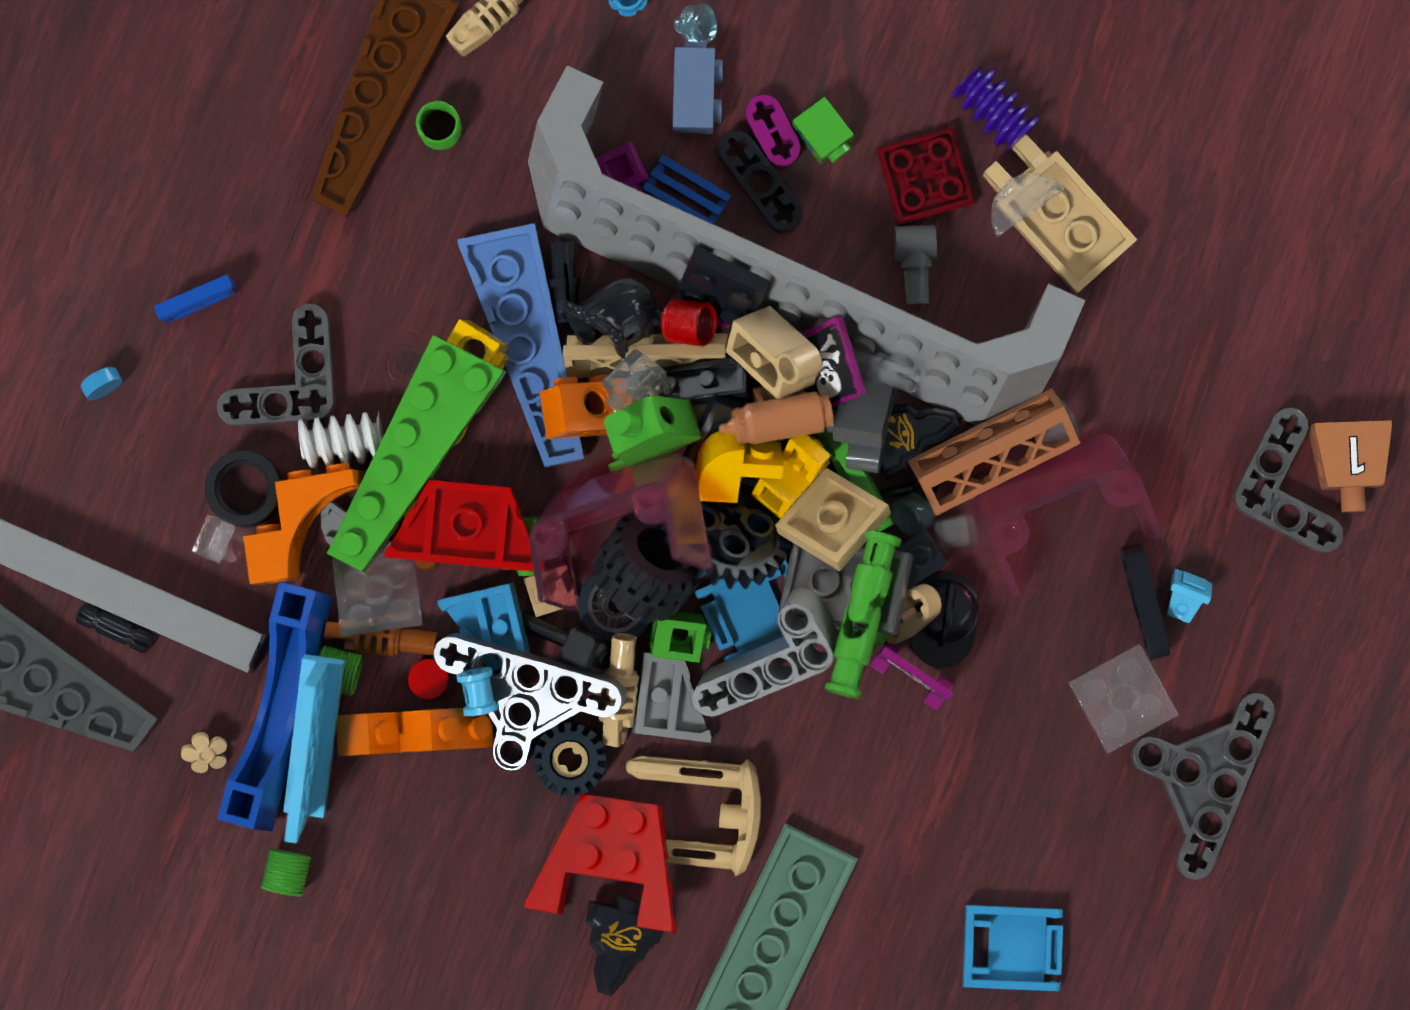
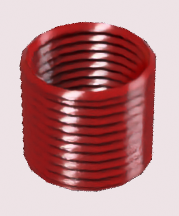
(688, 322)

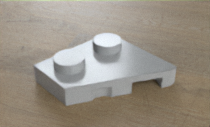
(666, 702)

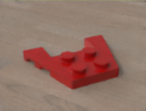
(613, 843)

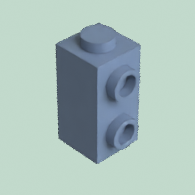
(694, 89)

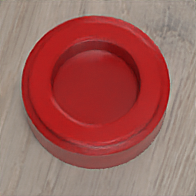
(428, 679)

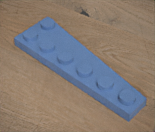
(519, 309)

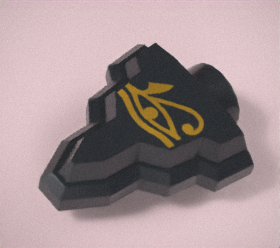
(911, 433)
(617, 941)

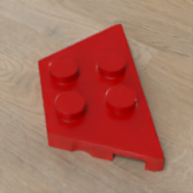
(464, 528)

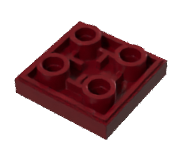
(925, 176)

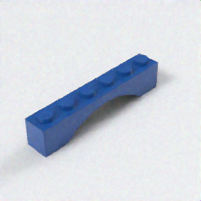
(260, 775)

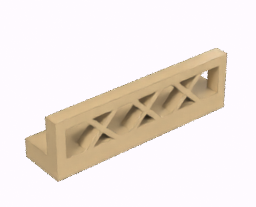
(602, 359)

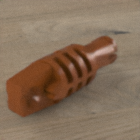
(385, 642)

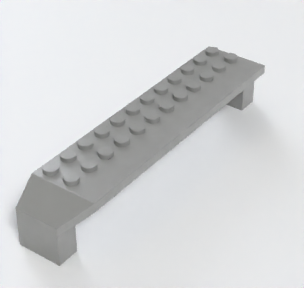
(660, 239)

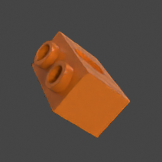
(566, 410)

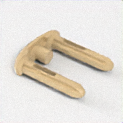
(741, 817)

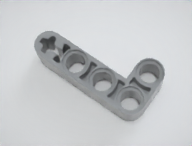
(762, 661)

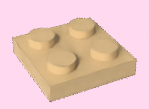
(832, 519)

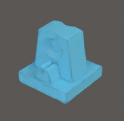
(1187, 595)

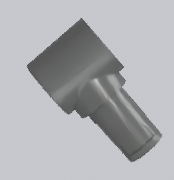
(915, 251)

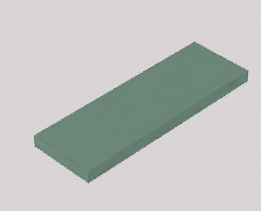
(779, 925)

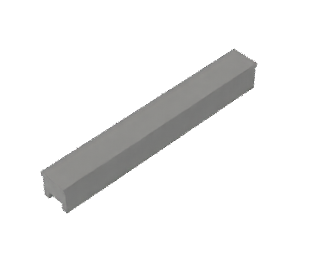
(129, 597)

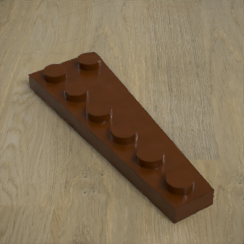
(387, 73)

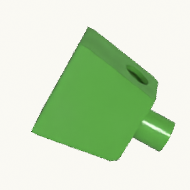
(645, 428)

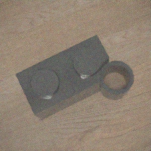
(865, 426)

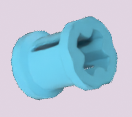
(477, 691)

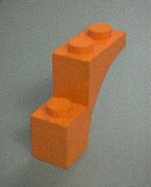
(276, 553)
(412, 732)

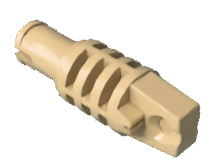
(481, 23)
(622, 669)

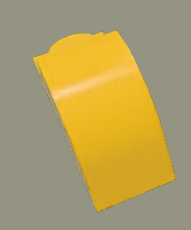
(724, 462)
(803, 463)

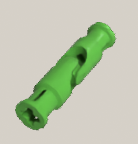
(868, 595)

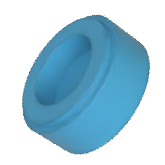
(101, 383)

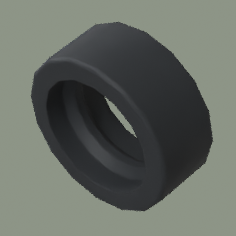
(213, 488)

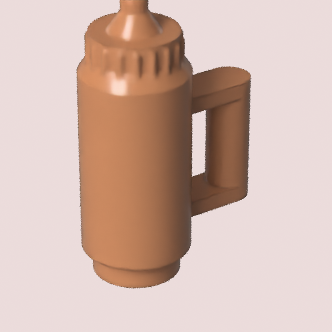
(779, 419)

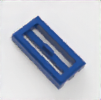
(657, 175)
(196, 299)

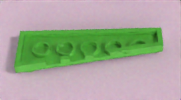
(428, 422)

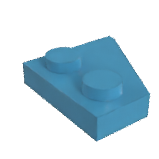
(490, 616)

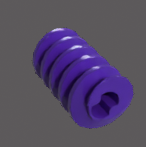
(994, 107)

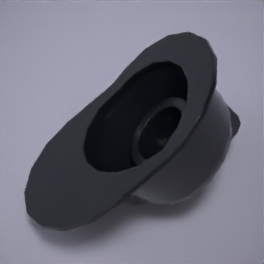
(952, 632)

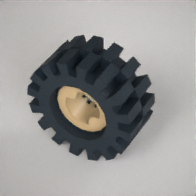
(583, 742)

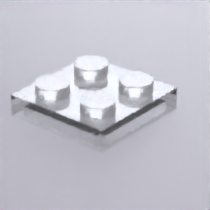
(379, 598)
(1123, 698)

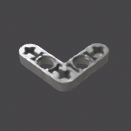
(305, 382)
(1274, 498)

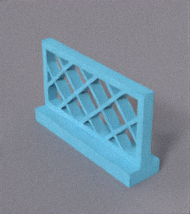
(312, 742)

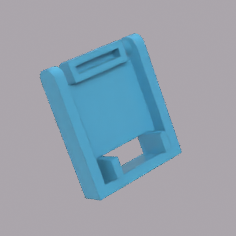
(742, 615)
(1018, 948)

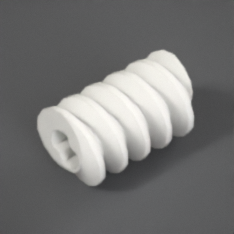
(339, 440)

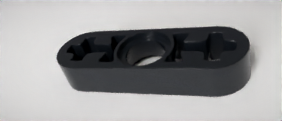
(734, 164)
(1144, 601)

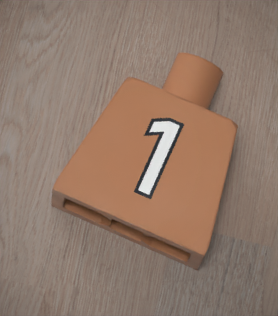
(1351, 458)

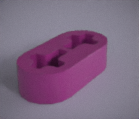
(781, 127)

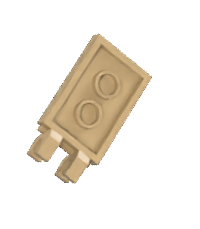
(1073, 229)

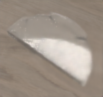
(1021, 198)

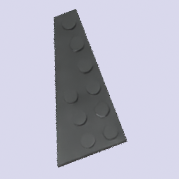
(61, 691)

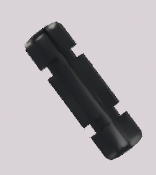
(115, 628)

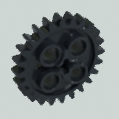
(741, 541)

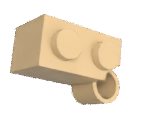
(774, 352)

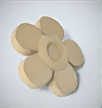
(203, 752)

